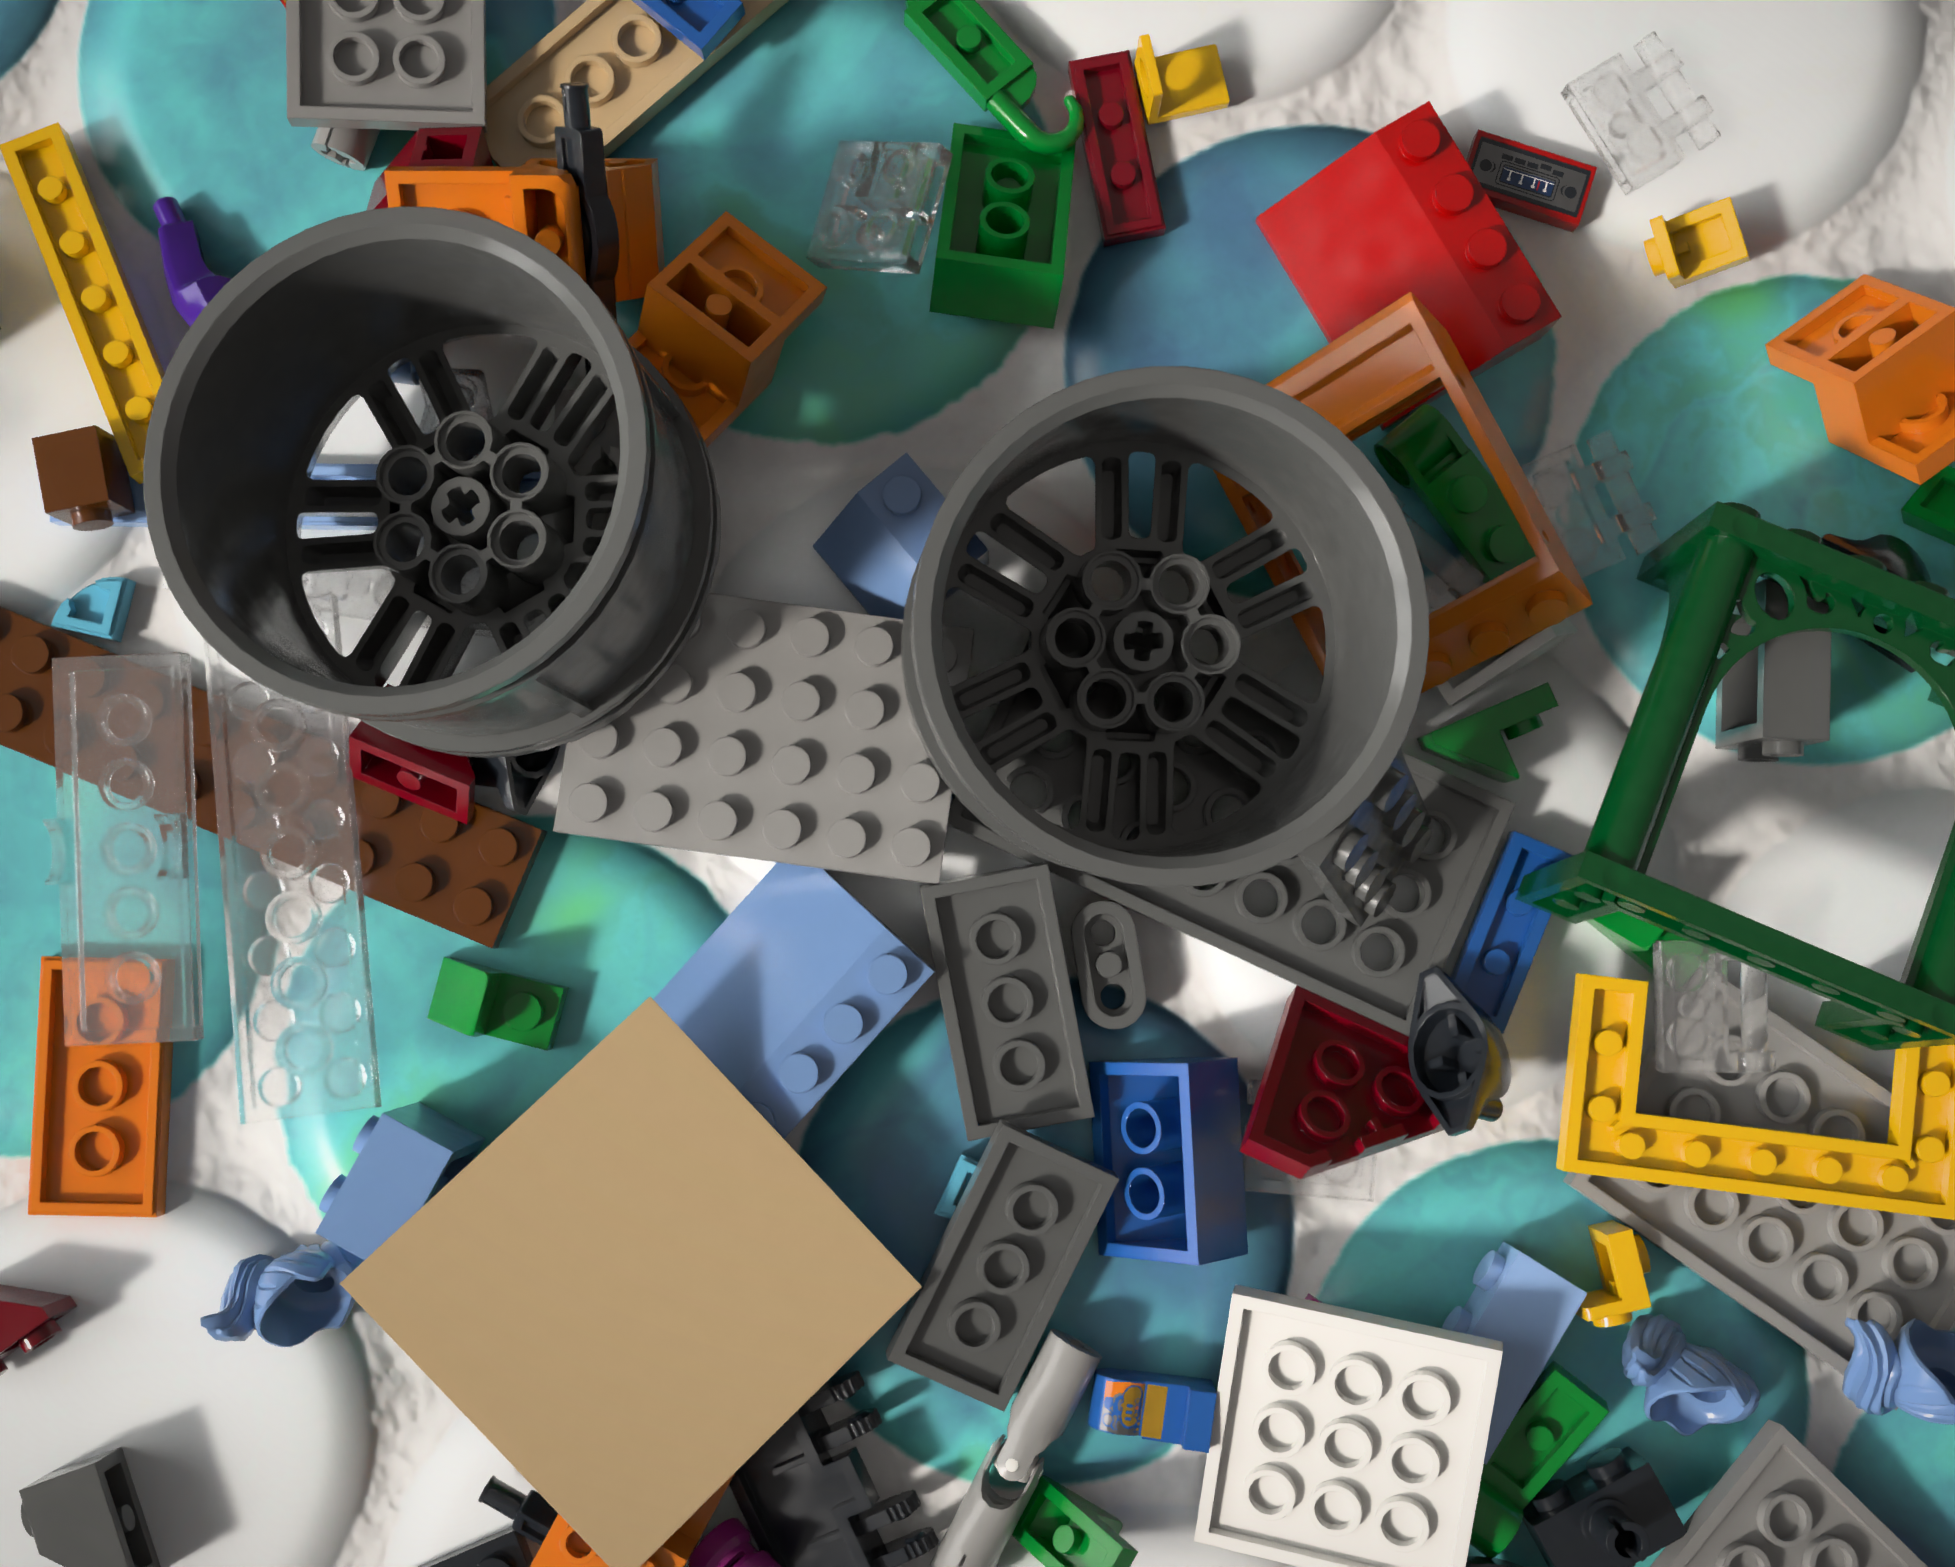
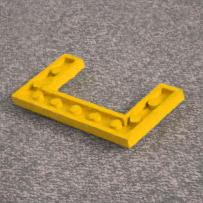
(1610, 1139)

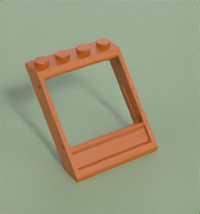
(1367, 381)

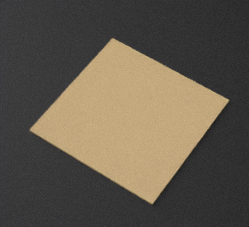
(632, 1287)

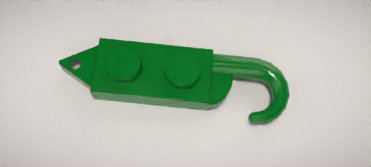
(989, 68)

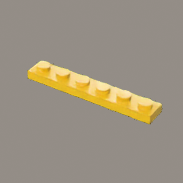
(89, 284)

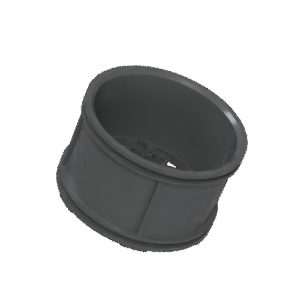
(278, 370)
(1358, 573)

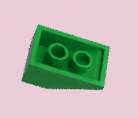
(1002, 229)

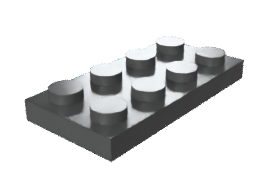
(1367, 850)
(1007, 1000)
(1001, 1265)

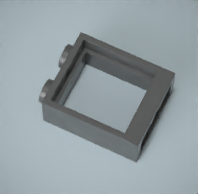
(1778, 691)

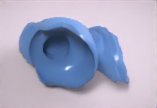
(285, 1296)
(1906, 1374)
(1683, 1380)

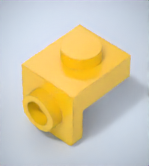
(1696, 243)
(1621, 1266)

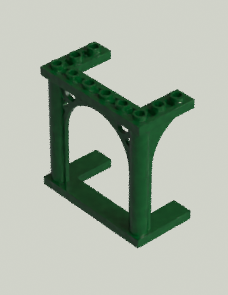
(1707, 573)

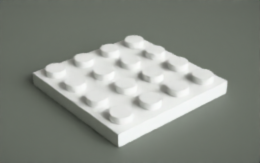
(1345, 1436)

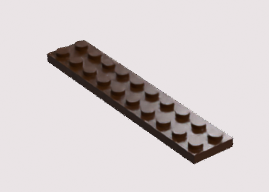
(408, 854)

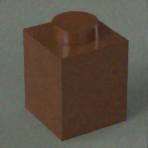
(83, 478)

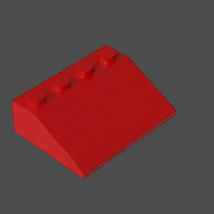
(1405, 220)

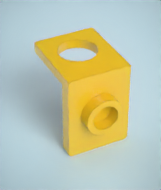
(1179, 82)

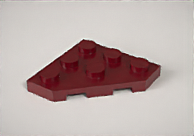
(1333, 1091)

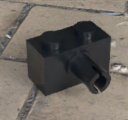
(1603, 1514)

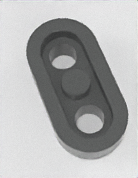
(1108, 964)

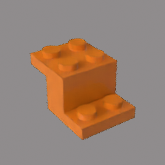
(721, 320)
(1880, 374)

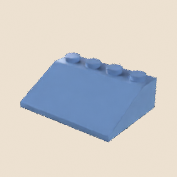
(792, 990)

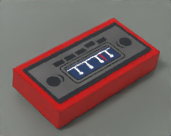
(1531, 180)

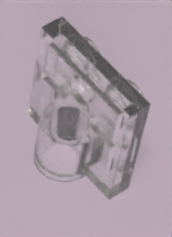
(879, 206)

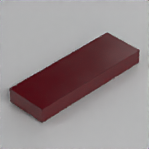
(1117, 149)

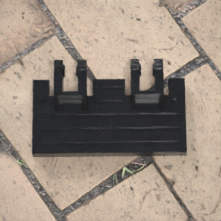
(821, 1506)

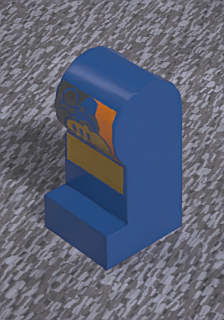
(1154, 1407)

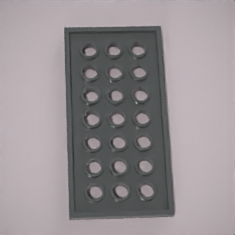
(1217, 916)

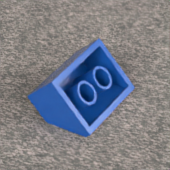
(1175, 1146)

